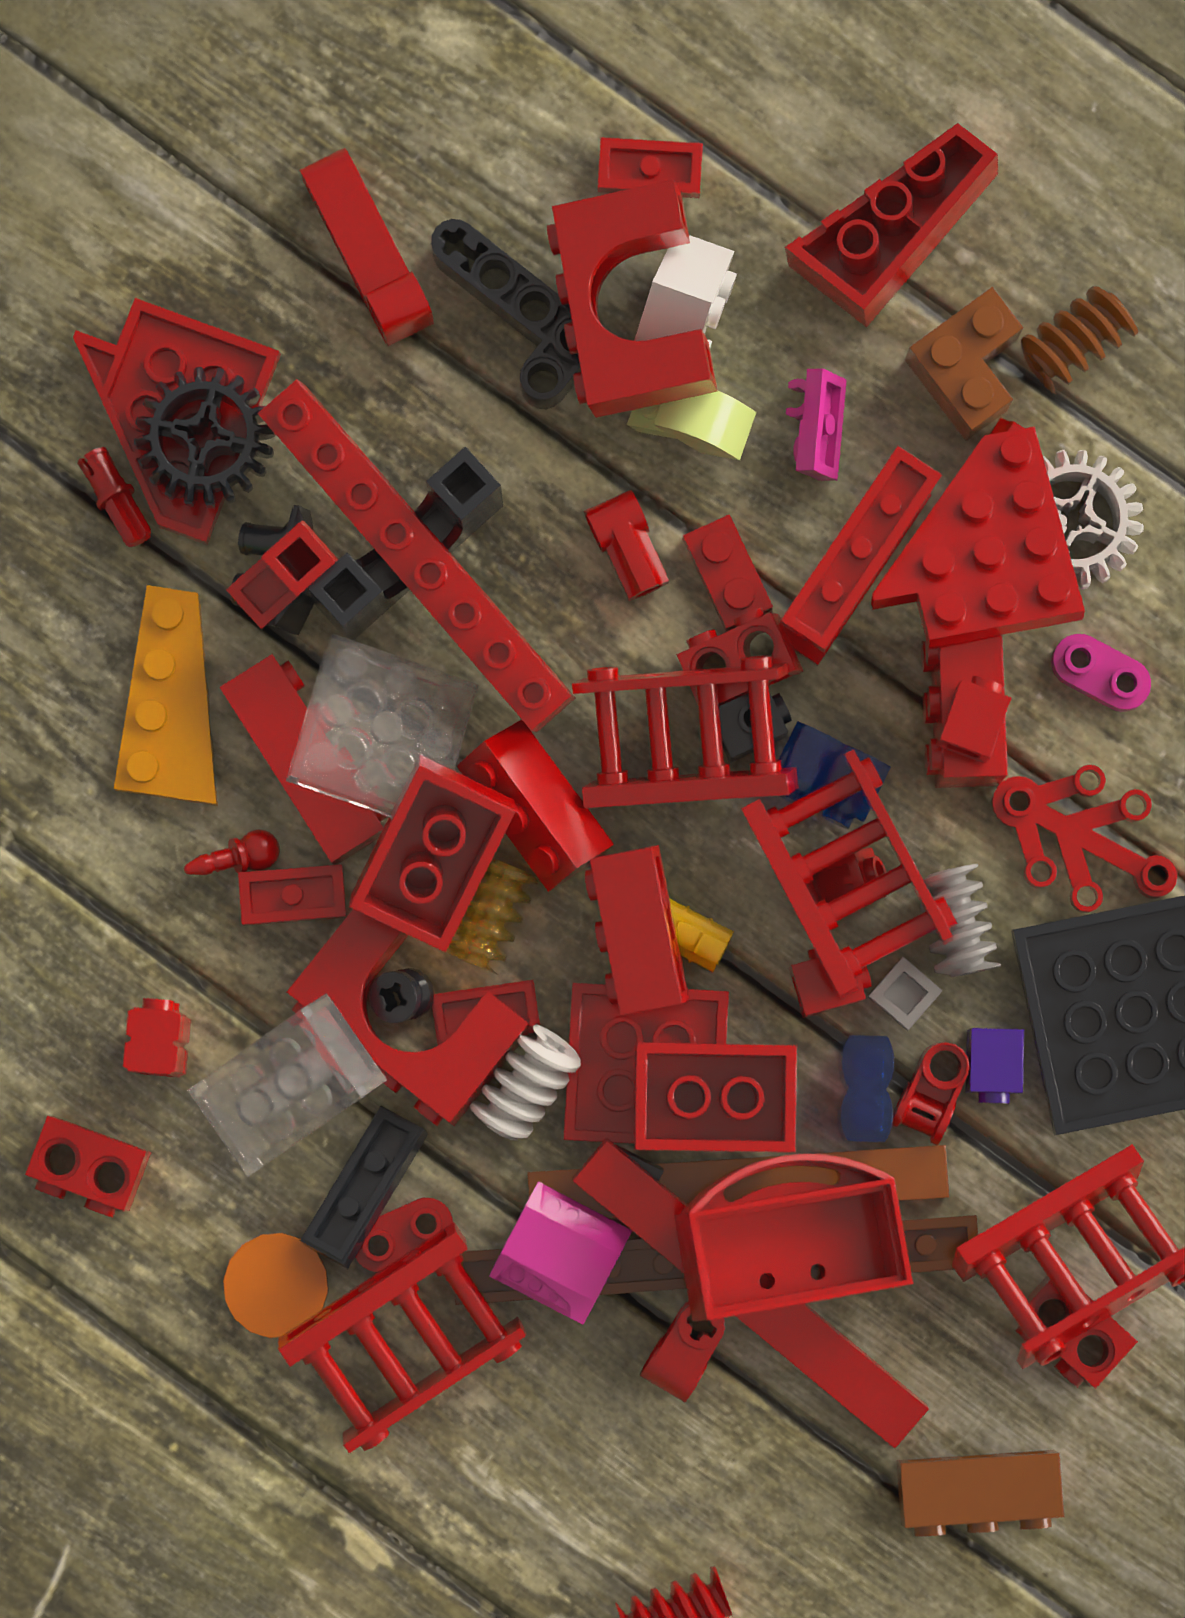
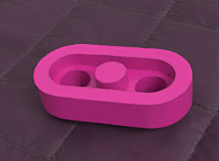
(1101, 673)

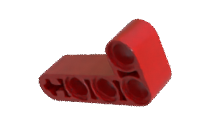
(367, 247)

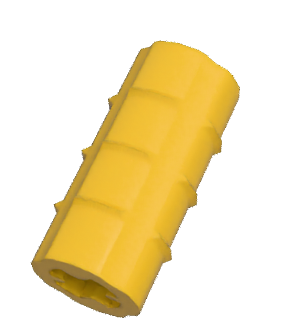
(699, 937)

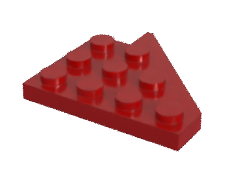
(151, 351)
(988, 550)

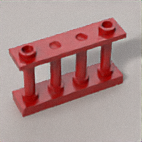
(858, 554)
(663, 780)
(822, 917)
(1031, 1230)
(399, 1286)

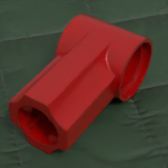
(622, 533)

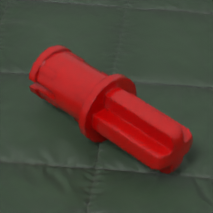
(115, 496)

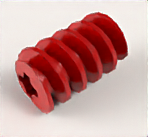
(699, 1602)

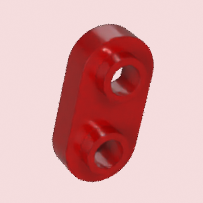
(402, 1232)

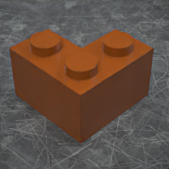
(954, 362)

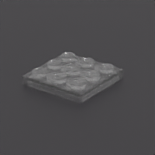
(373, 721)

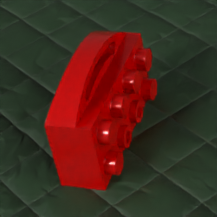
(784, 1230)

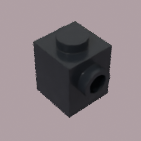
(737, 728)

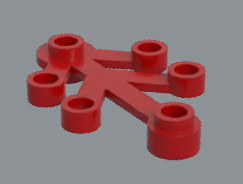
(1077, 833)

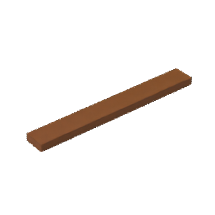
(916, 1170)

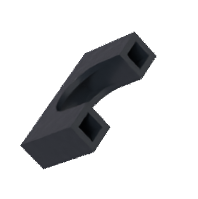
(456, 505)

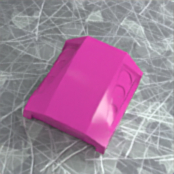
(560, 1253)

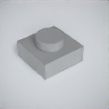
(905, 993)

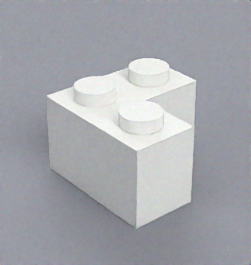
(688, 290)

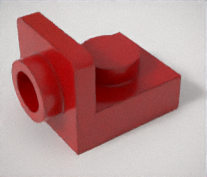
(845, 875)

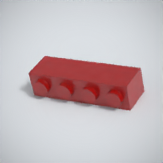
(273, 716)

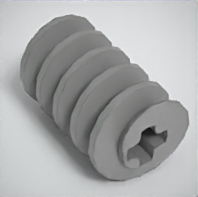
(966, 951)

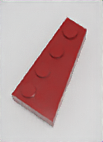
(886, 234)

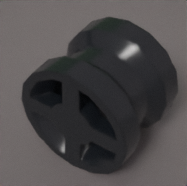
(413, 991)

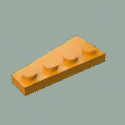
(167, 718)

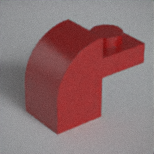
(282, 574)

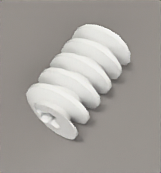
(528, 1086)

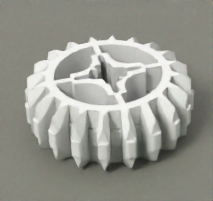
(1095, 528)

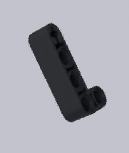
(508, 303)

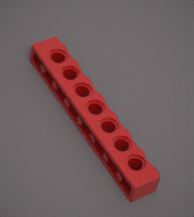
(416, 556)

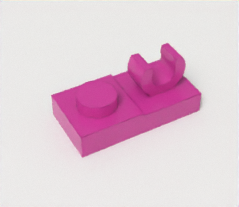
(821, 423)

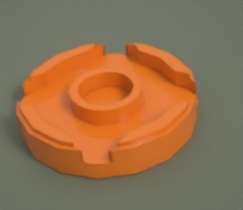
(275, 1284)

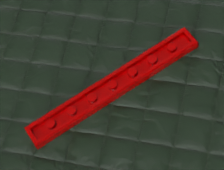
(791, 1330)

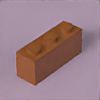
(980, 1491)

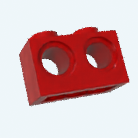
(736, 645)
(91, 1153)
(1114, 1337)

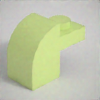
(707, 423)

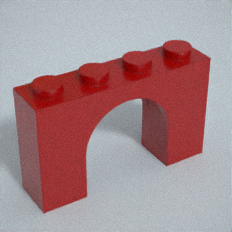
(592, 241)
(441, 1077)

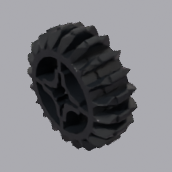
(180, 430)

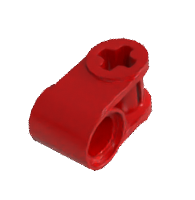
(931, 1094)
(681, 1357)

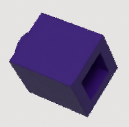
(995, 1064)

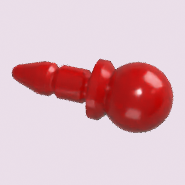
(254, 851)

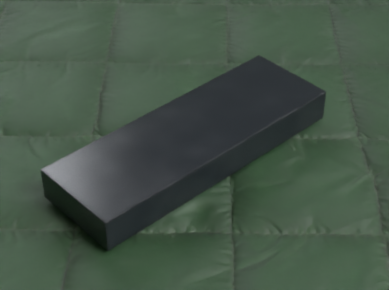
(364, 1187)

